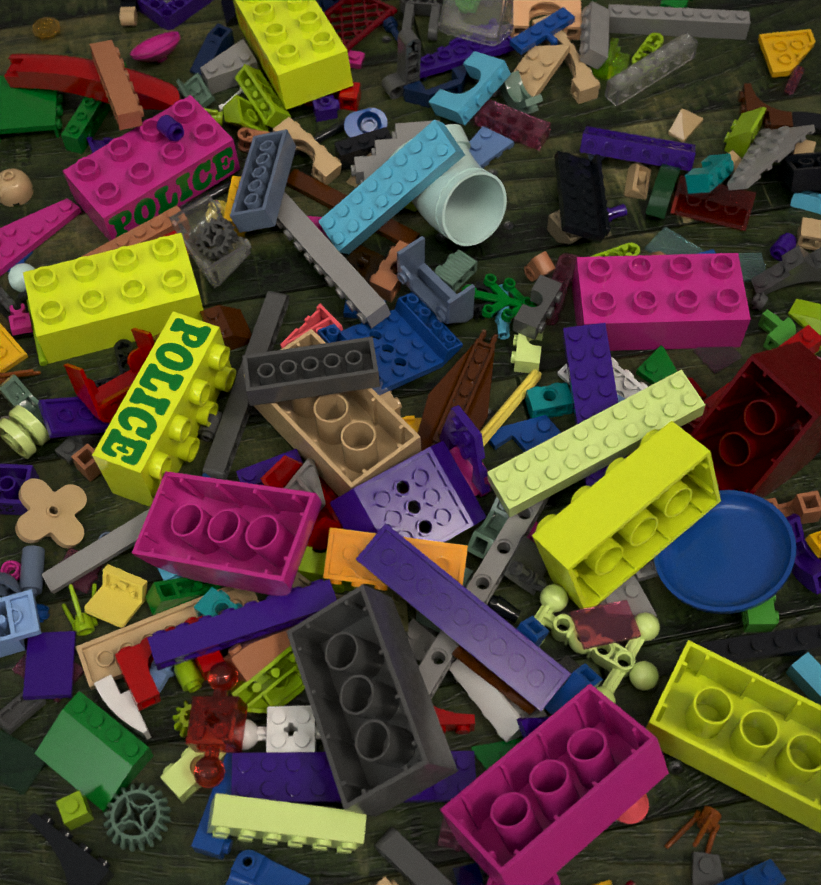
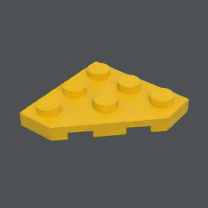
(785, 50)

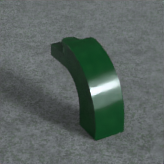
(663, 190)

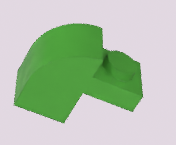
(778, 330)

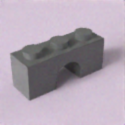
(531, 320)

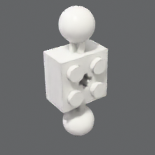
(279, 723)

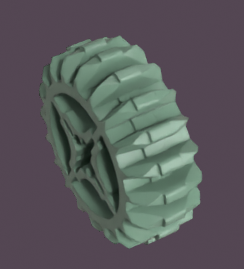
(129, 820)

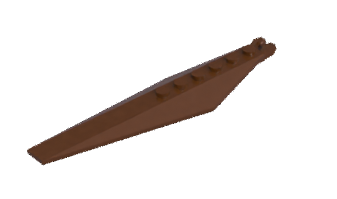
(464, 385)

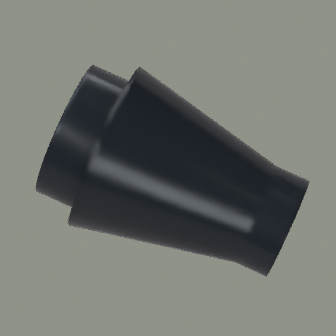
(504, 608)

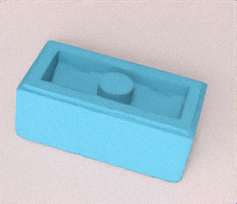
(807, 201)

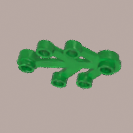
(501, 298)

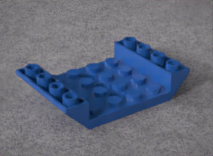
(410, 335)

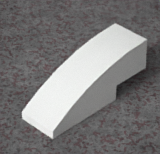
(122, 706)

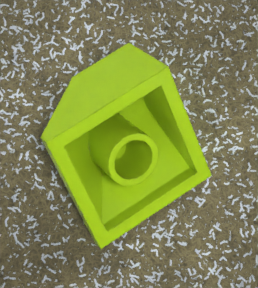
(243, 114)

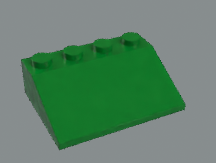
(93, 751)

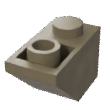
(555, 229)

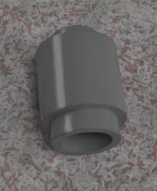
(208, 433)

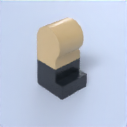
(128, 12)

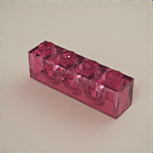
(513, 124)

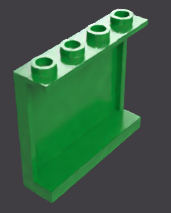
(29, 109)

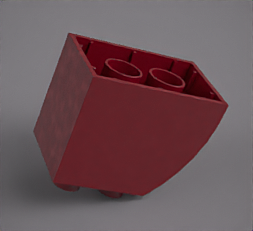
(765, 421)

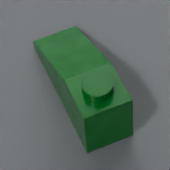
(174, 592)

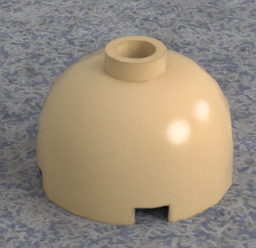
(14, 187)

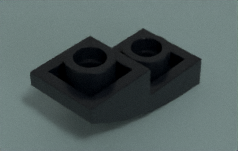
(807, 118)

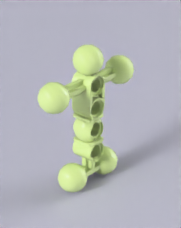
(641, 674)

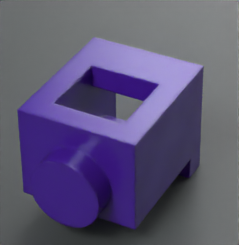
(325, 108)

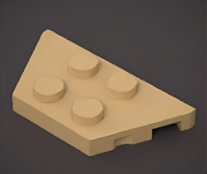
(540, 65)

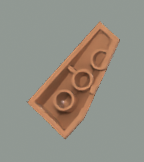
(257, 653)

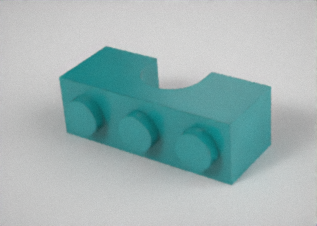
(713, 171)

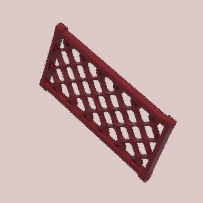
(371, 25)

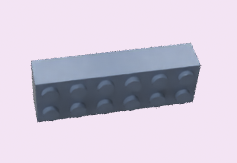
(263, 181)

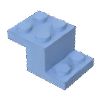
(17, 621)

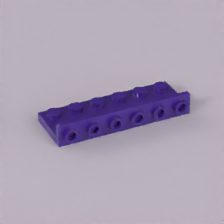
(637, 148)

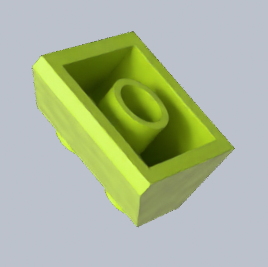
(744, 131)

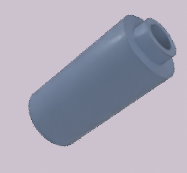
(31, 569)

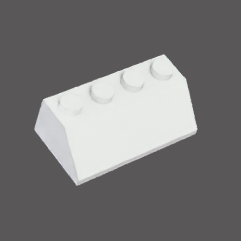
(492, 703)

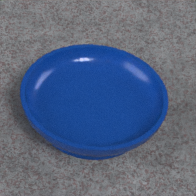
(730, 556)

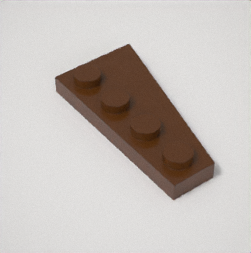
(467, 659)

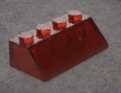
(719, 206)

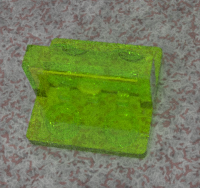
(614, 64)

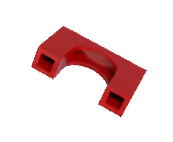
(135, 668)

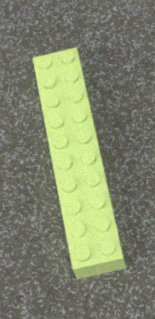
(593, 443)

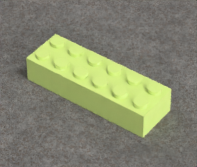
(286, 823)

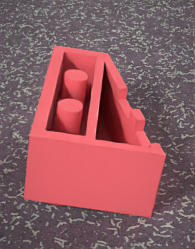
(318, 320)

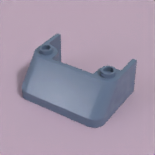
(430, 288)

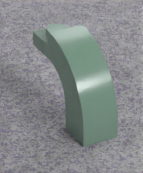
(517, 96)
(18, 394)
(487, 533)

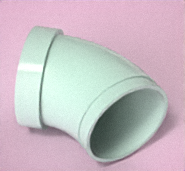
(465, 200)

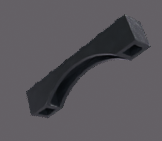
(768, 645)

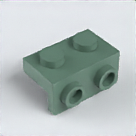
(197, 89)

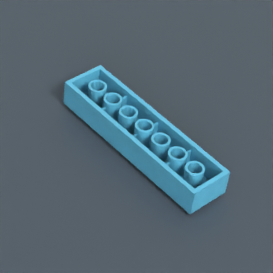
(391, 187)

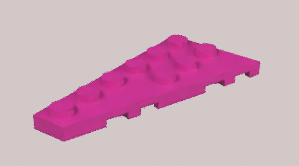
(31, 231)

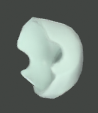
(16, 277)

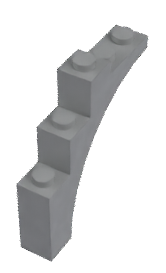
(367, 165)

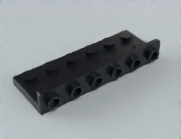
(582, 196)

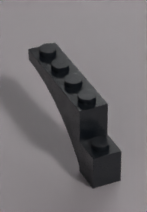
(75, 859)

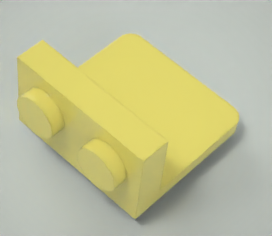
(118, 597)

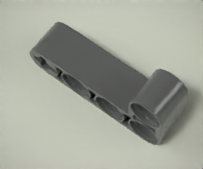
(407, 64)

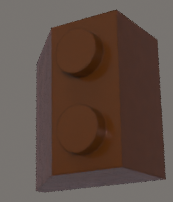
(231, 324)

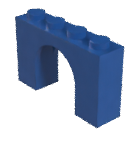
(576, 682)

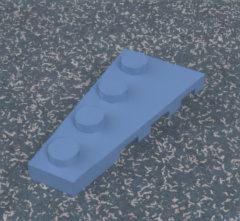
(488, 145)

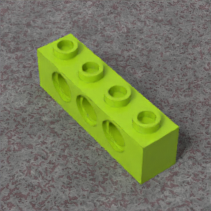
(261, 96)

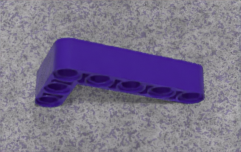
(170, 14)

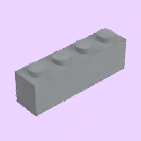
(594, 35)

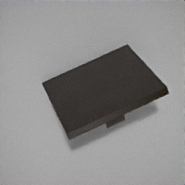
(365, 261)

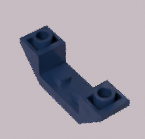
(417, 94)

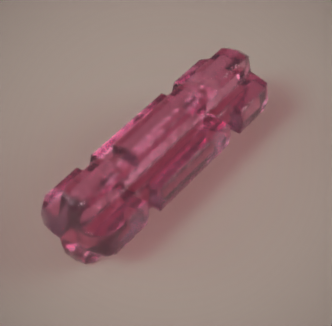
(794, 80)

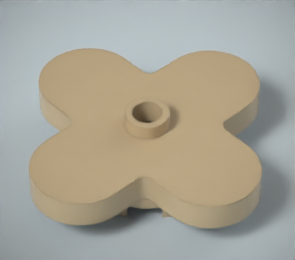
(38, 520)

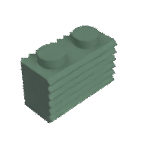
(457, 269)

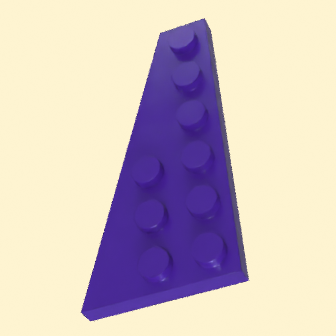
(457, 53)

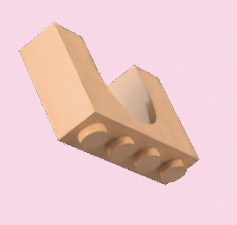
(527, 9)

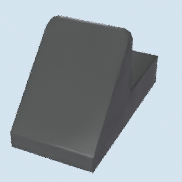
(74, 444)

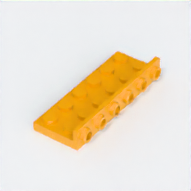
(346, 546)

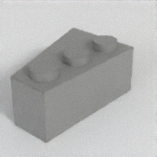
(221, 71)

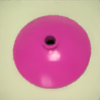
(156, 47)

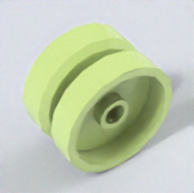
(23, 431)

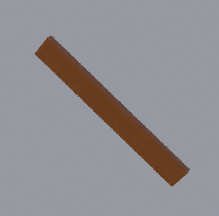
(330, 198)

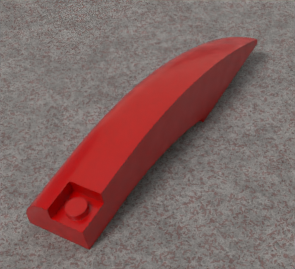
(80, 77)

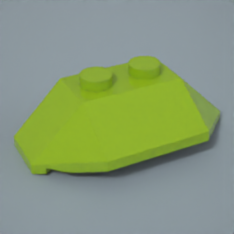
(273, 685)

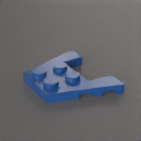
(525, 433)

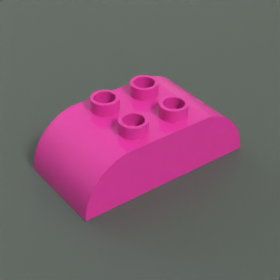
(228, 532)

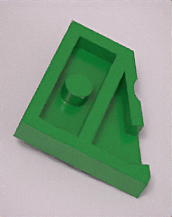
(656, 367)

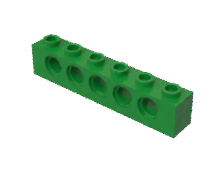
(84, 124)

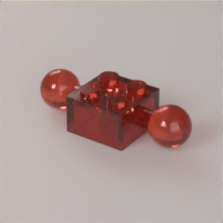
(216, 725)

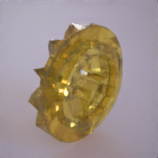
(46, 22)

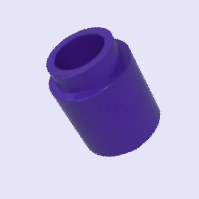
(170, 128)
(782, 245)

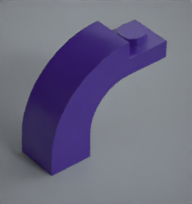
(806, 565)

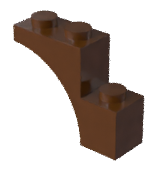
(773, 117)

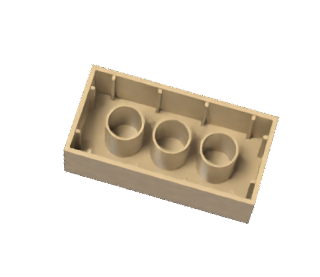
(345, 432)

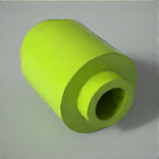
(188, 676)

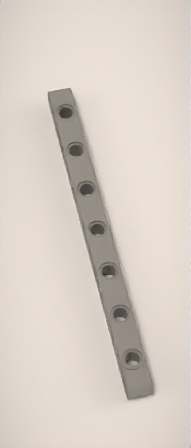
(488, 574)

